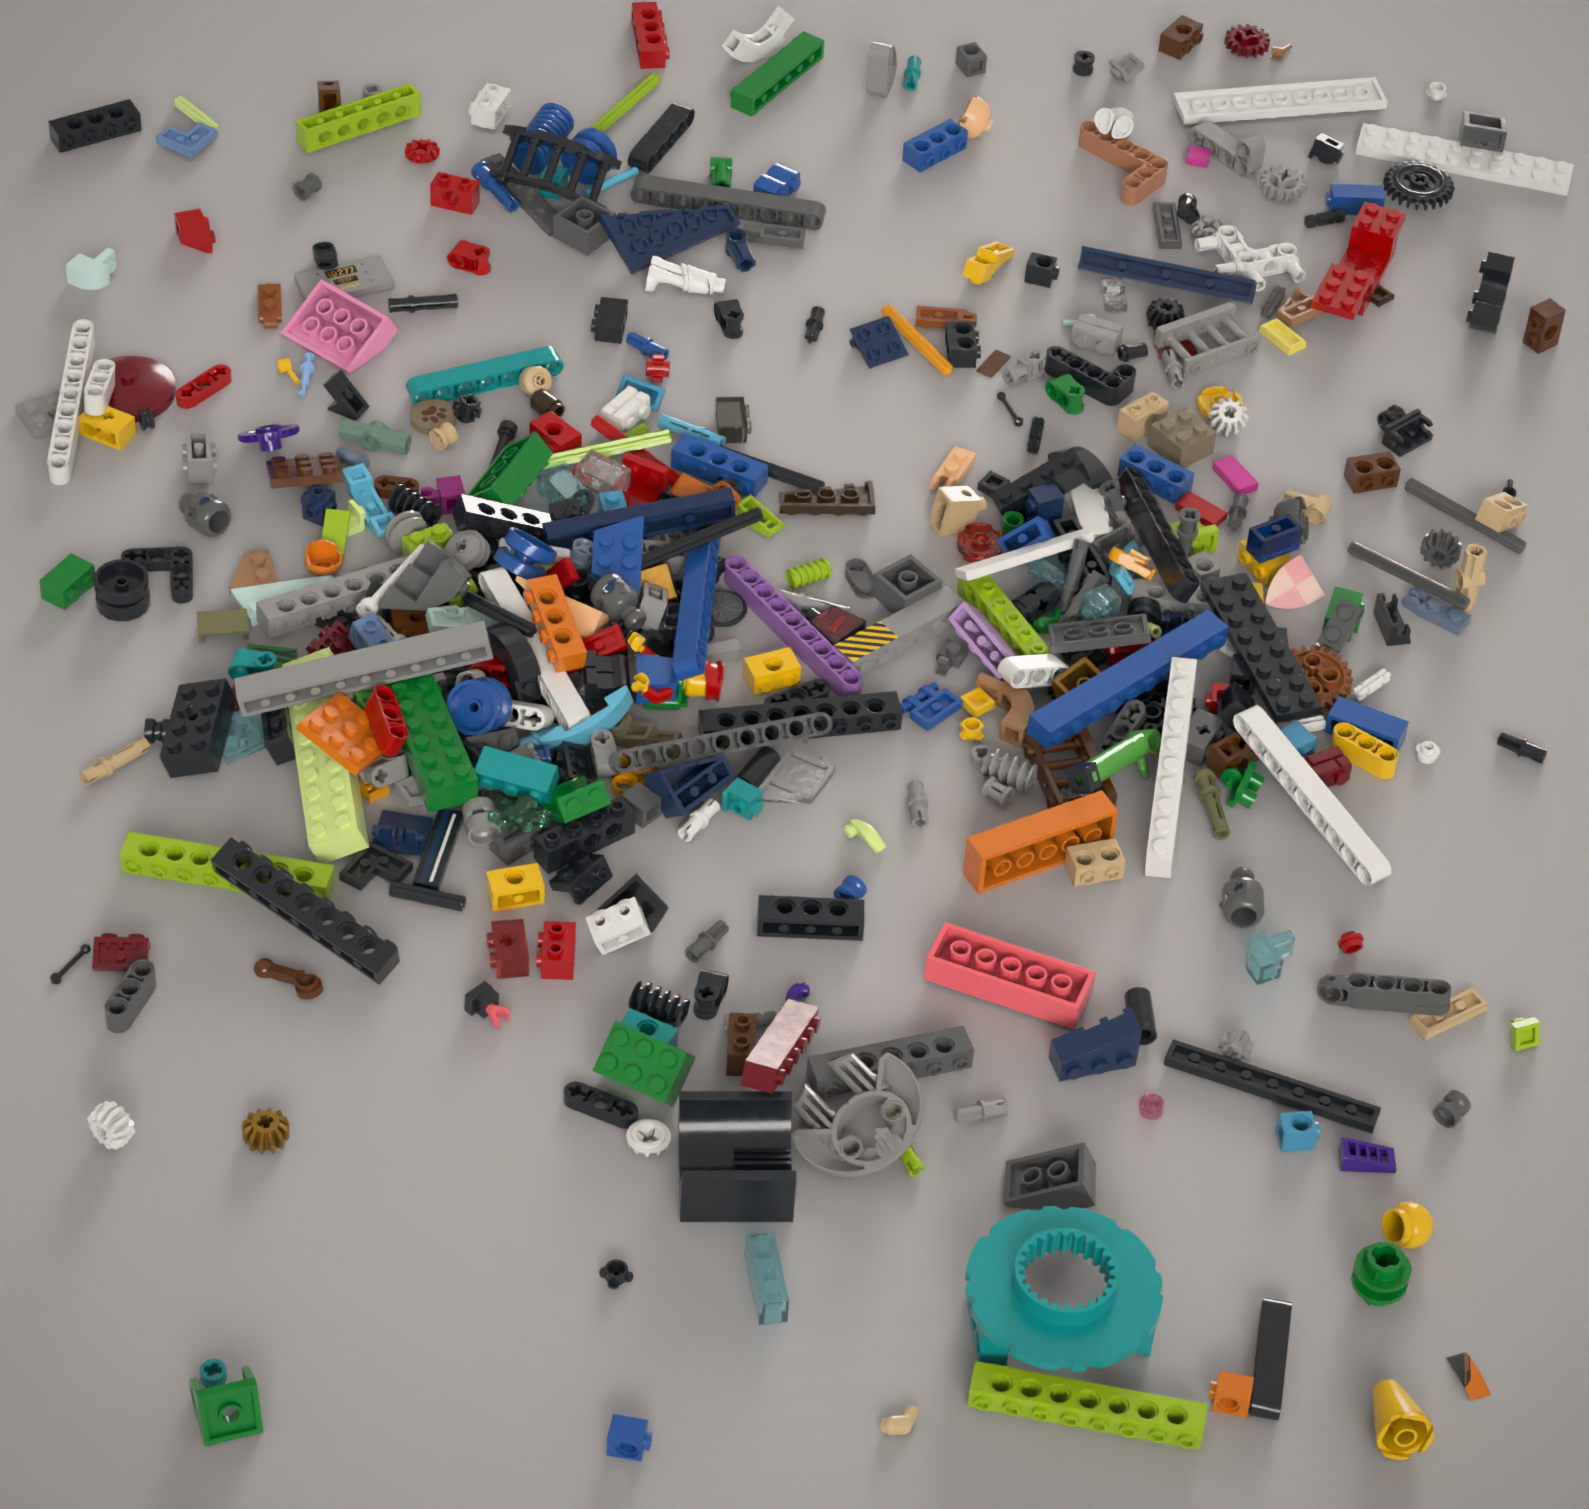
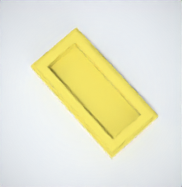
(1282, 336)

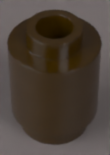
(543, 402)

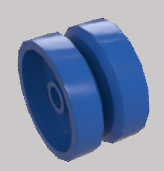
(594, 141)
(525, 554)
(479, 705)

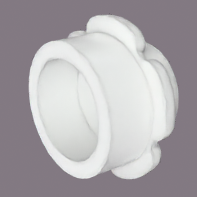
(1436, 91)
(1427, 752)

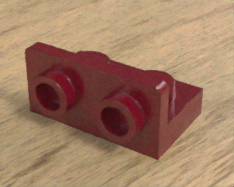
(333, 637)
(119, 953)

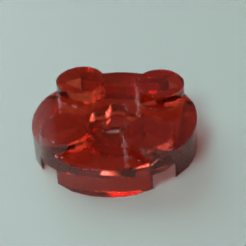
(968, 542)

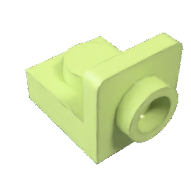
(357, 518)

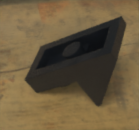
(347, 399)

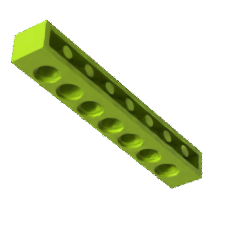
(192, 864)
(1107, 1410)

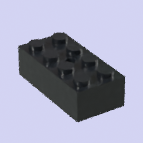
(198, 728)

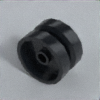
(122, 590)

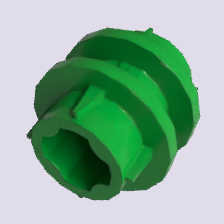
(1381, 1274)

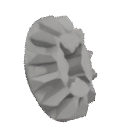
(1198, 228)

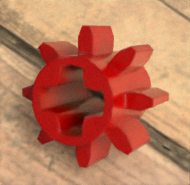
(657, 368)

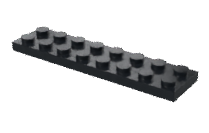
(1261, 648)

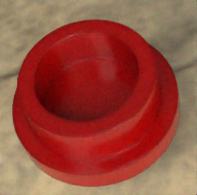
(1351, 942)

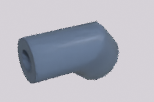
(352, 458)

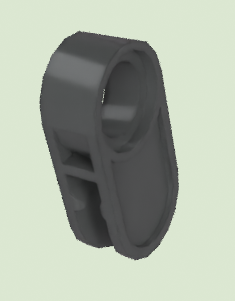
(860, 582)

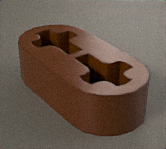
(385, 484)

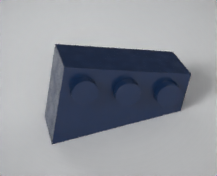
(688, 783)
(1098, 1049)

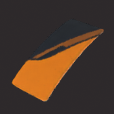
(1469, 1376)

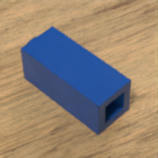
(1352, 197)

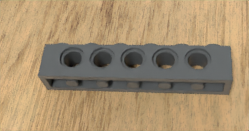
(923, 1053)

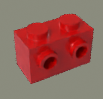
(558, 950)

